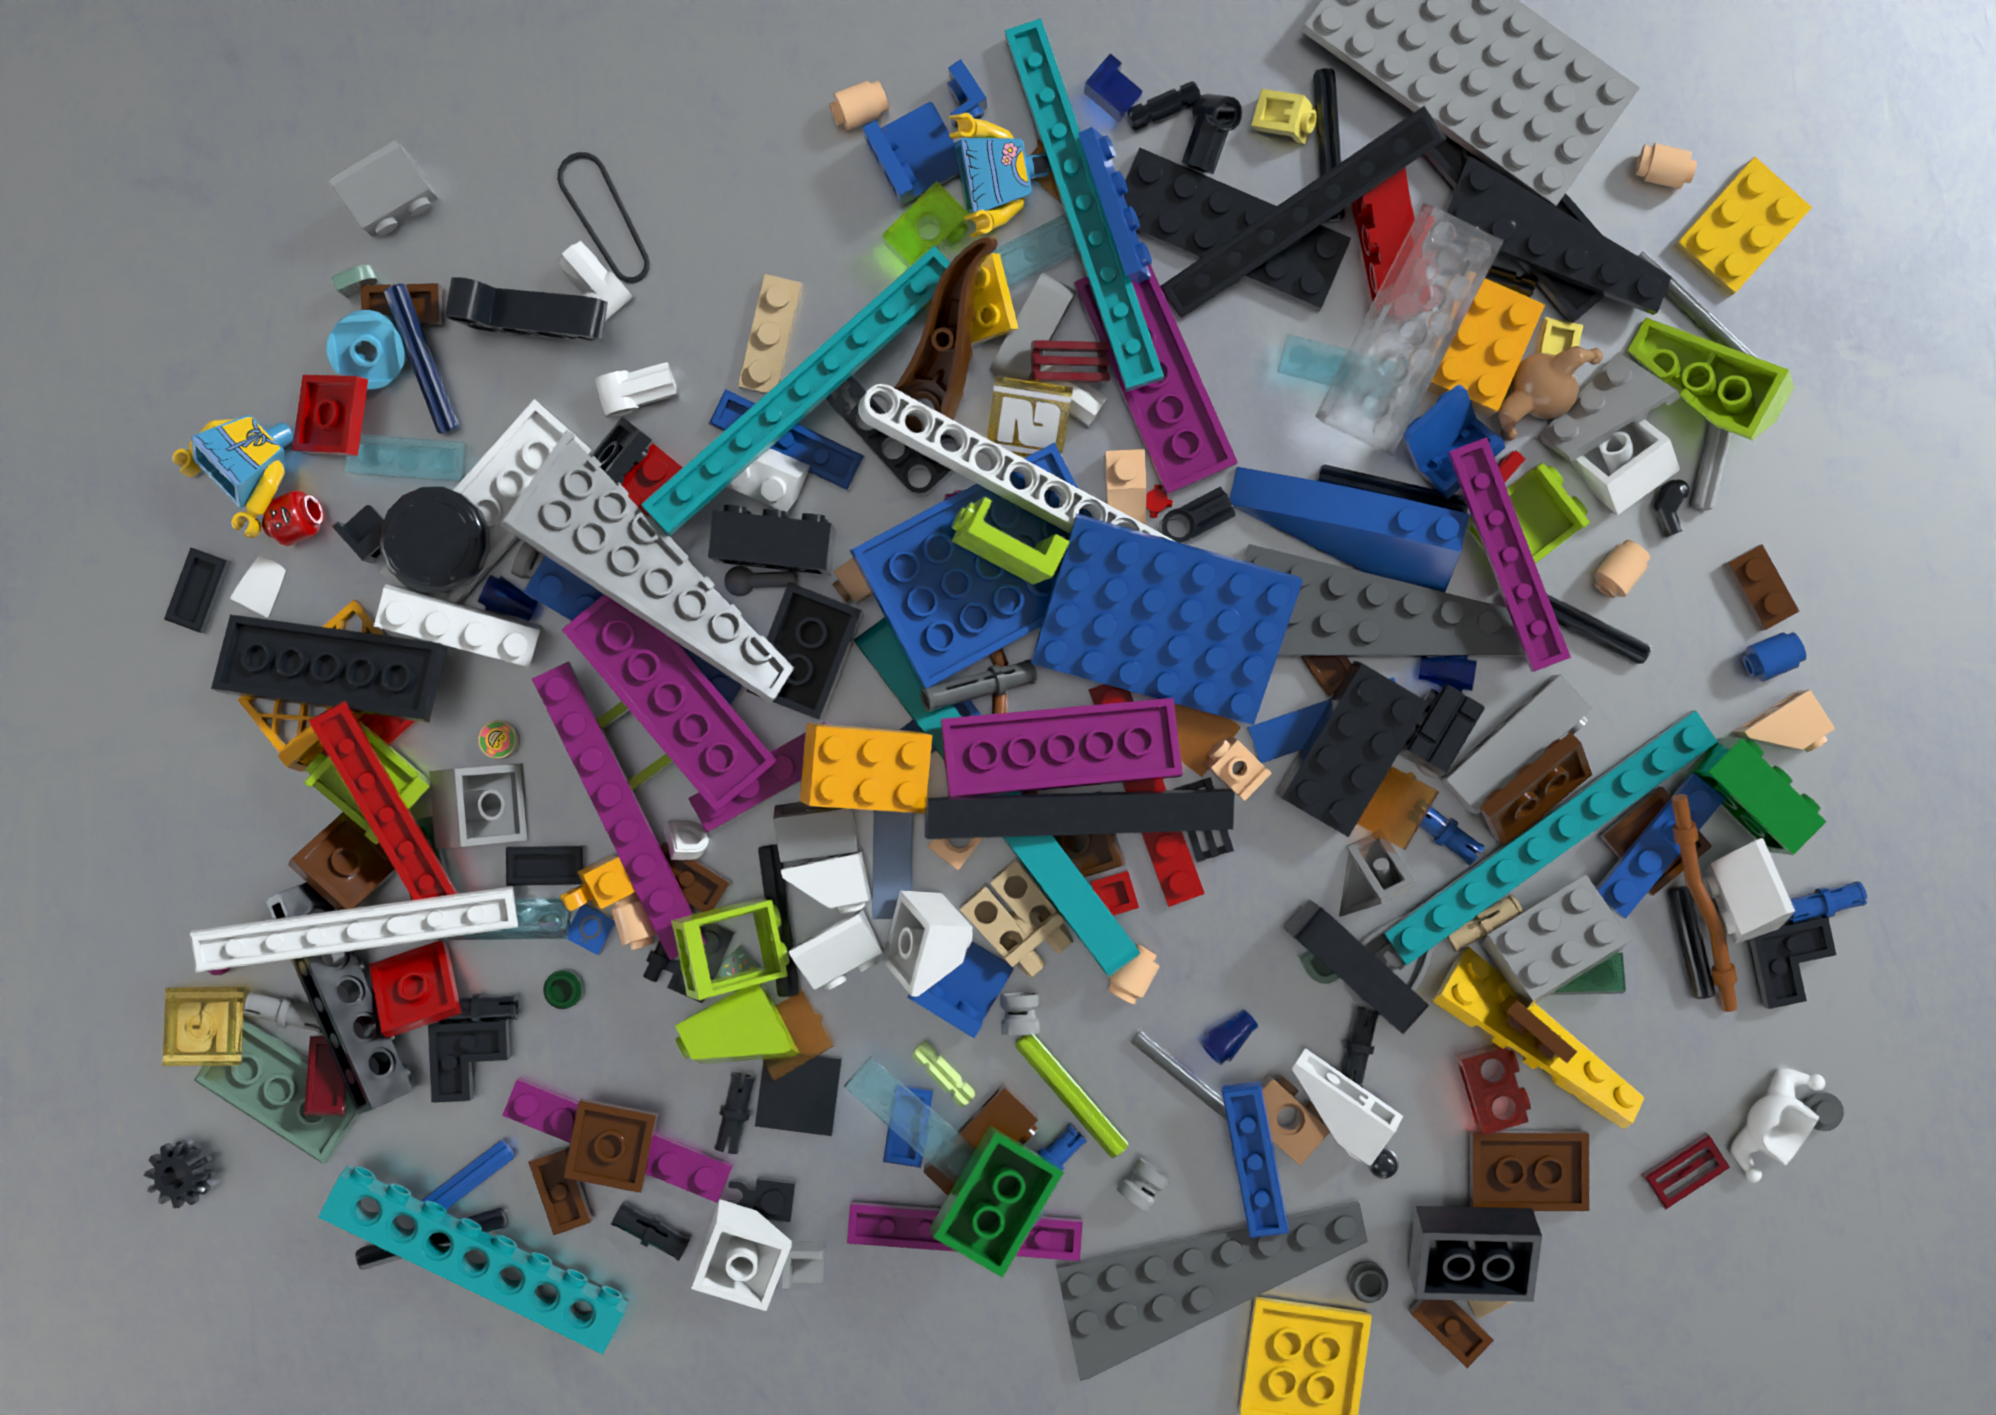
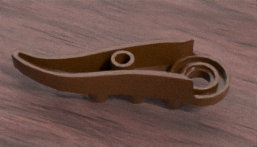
(945, 349)

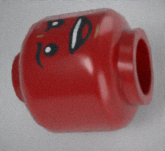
(292, 518)

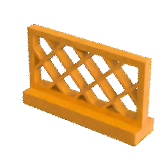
(306, 743)

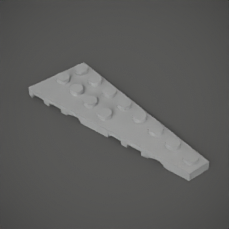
(606, 540)

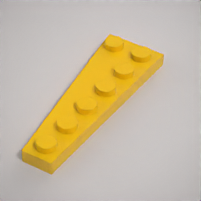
(1474, 996)

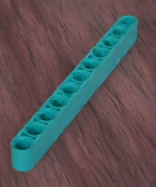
(1038, 854)

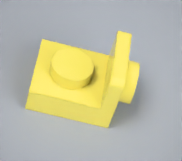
(1284, 115)

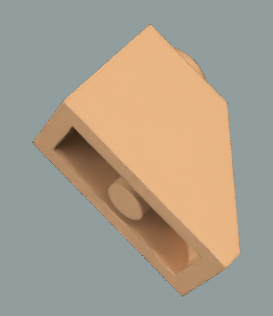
(1126, 482)
(1790, 724)

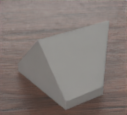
(1373, 875)

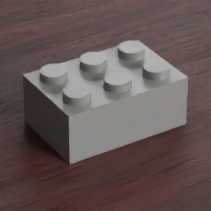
(1556, 941)

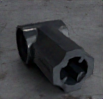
(1211, 131)
(1200, 515)

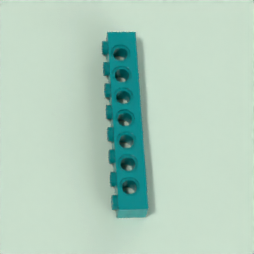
(452, 1262)

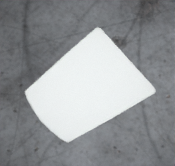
(260, 586)

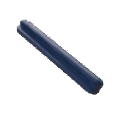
(421, 358)

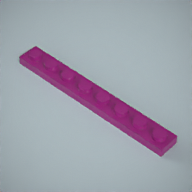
(614, 801)

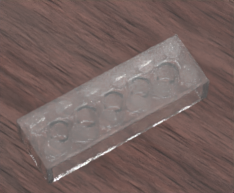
(1408, 329)

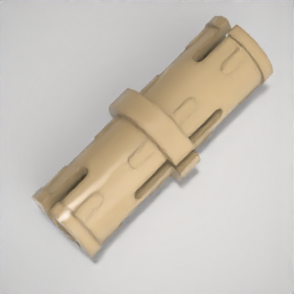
(1485, 923)

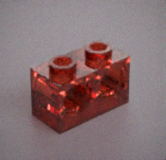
(1484, 1091)

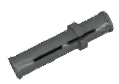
(993, 681)

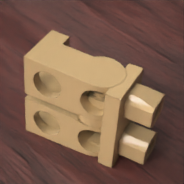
(1025, 927)

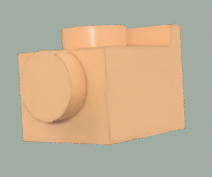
(1247, 778)

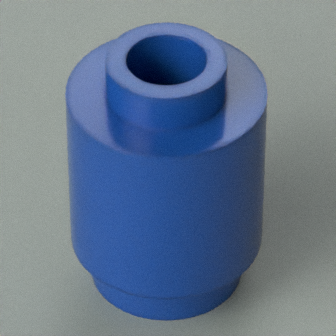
(1774, 656)

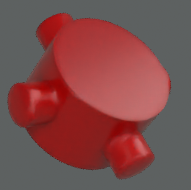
(1157, 501)

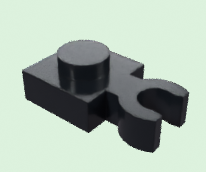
(770, 1198)

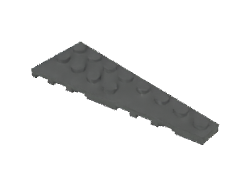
(1375, 616)
(1157, 1291)

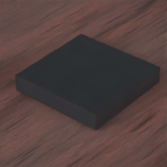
(802, 1098)

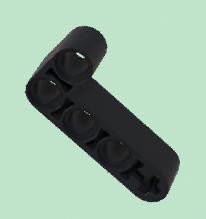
(525, 312)
(876, 440)
(1356, 966)

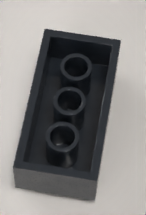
(1352, 748)

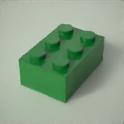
(1759, 795)
(995, 1201)

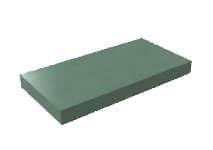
(273, 1090)

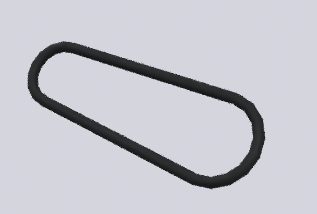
(588, 227)

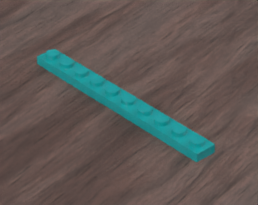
(1082, 205)
(797, 394)
(1549, 837)

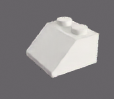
(1628, 465)
(833, 881)
(1748, 892)
(925, 940)
(838, 950)
(740, 1257)

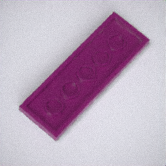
(1171, 414)
(671, 700)
(1061, 748)

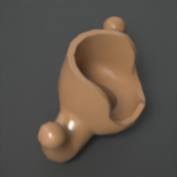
(1544, 387)

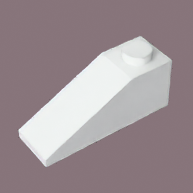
(1350, 1112)

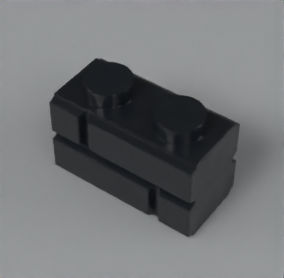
(1442, 729)

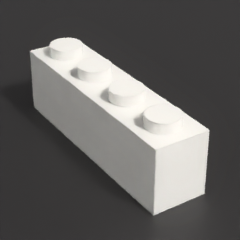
(457, 625)

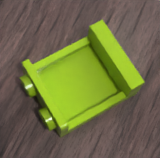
(1543, 510)
(1004, 551)
(328, 782)

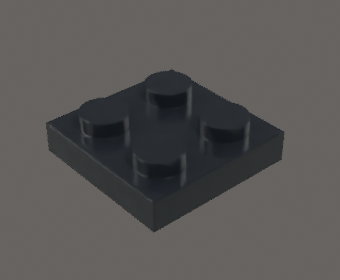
(621, 449)

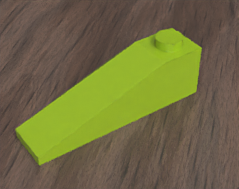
(1717, 381)

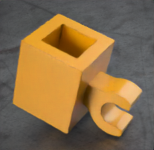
(601, 883)

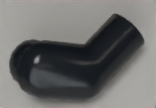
(1667, 504)

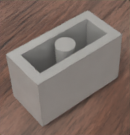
(814, 832)

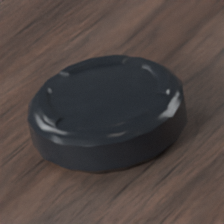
(434, 540)

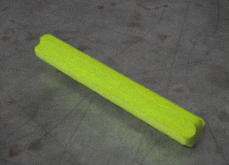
(1071, 1095)

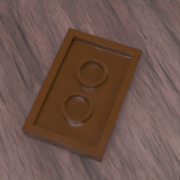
(1536, 789)
(1530, 1170)

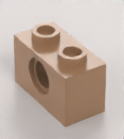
(1305, 1132)

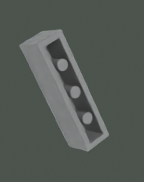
(1517, 741)

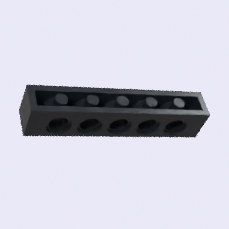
(337, 1017)

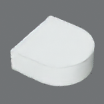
(685, 839)

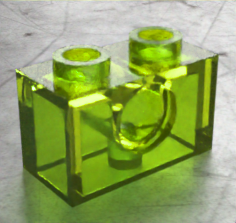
(933, 207)

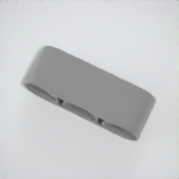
(1036, 321)

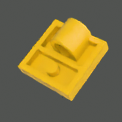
(992, 302)

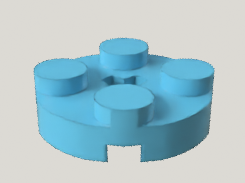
(380, 332)

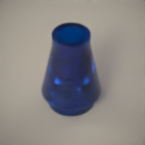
(505, 598)
(1452, 670)
(1228, 1037)

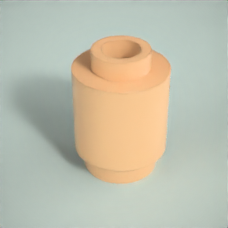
(859, 104)
(1666, 165)
(1621, 569)
(633, 922)
(1135, 977)

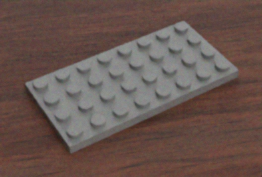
(1489, 78)

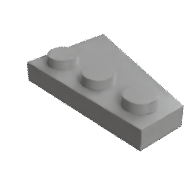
(1606, 404)

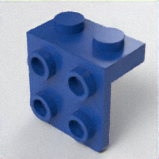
(1442, 429)

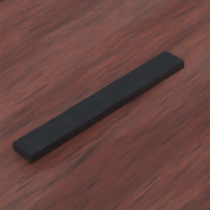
(1303, 211)
(1078, 813)

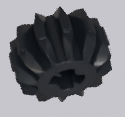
(165, 1180)

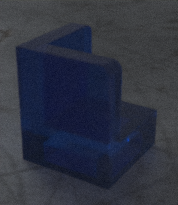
(1112, 88)

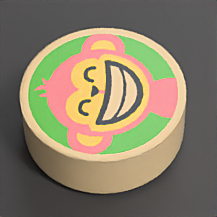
(498, 739)

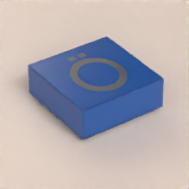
(591, 928)

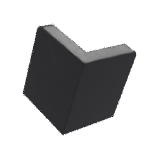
(362, 533)

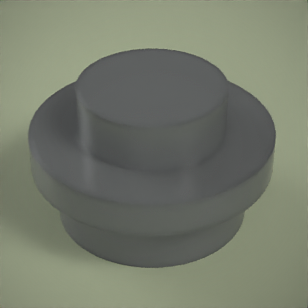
(1828, 1109)
(1368, 1282)

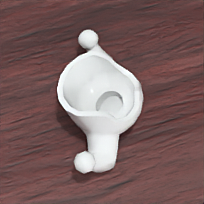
(1777, 1122)

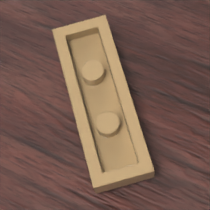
(770, 334)

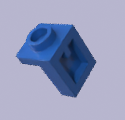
(965, 88)

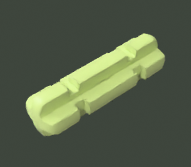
(943, 1074)

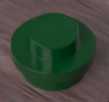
(563, 989)

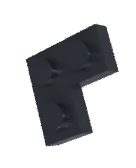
(1779, 955)
(453, 1050)

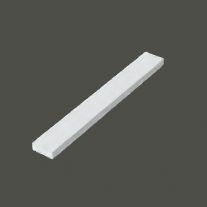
(353, 929)

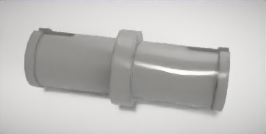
(283, 1011)

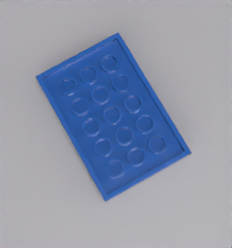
(949, 601)
(1165, 619)

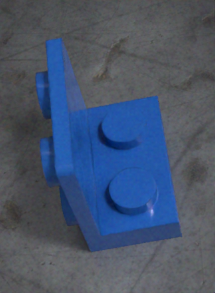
(913, 152)
(968, 990)

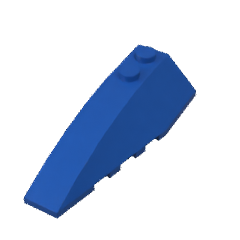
(1357, 526)

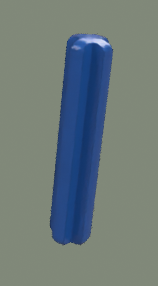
(472, 1175)

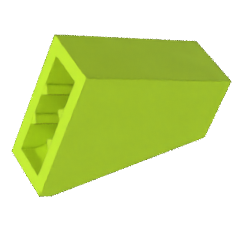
(736, 1030)

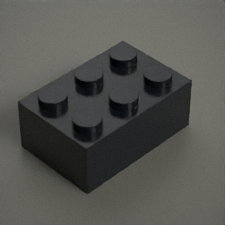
(772, 540)
(815, 640)
(1474, 1253)

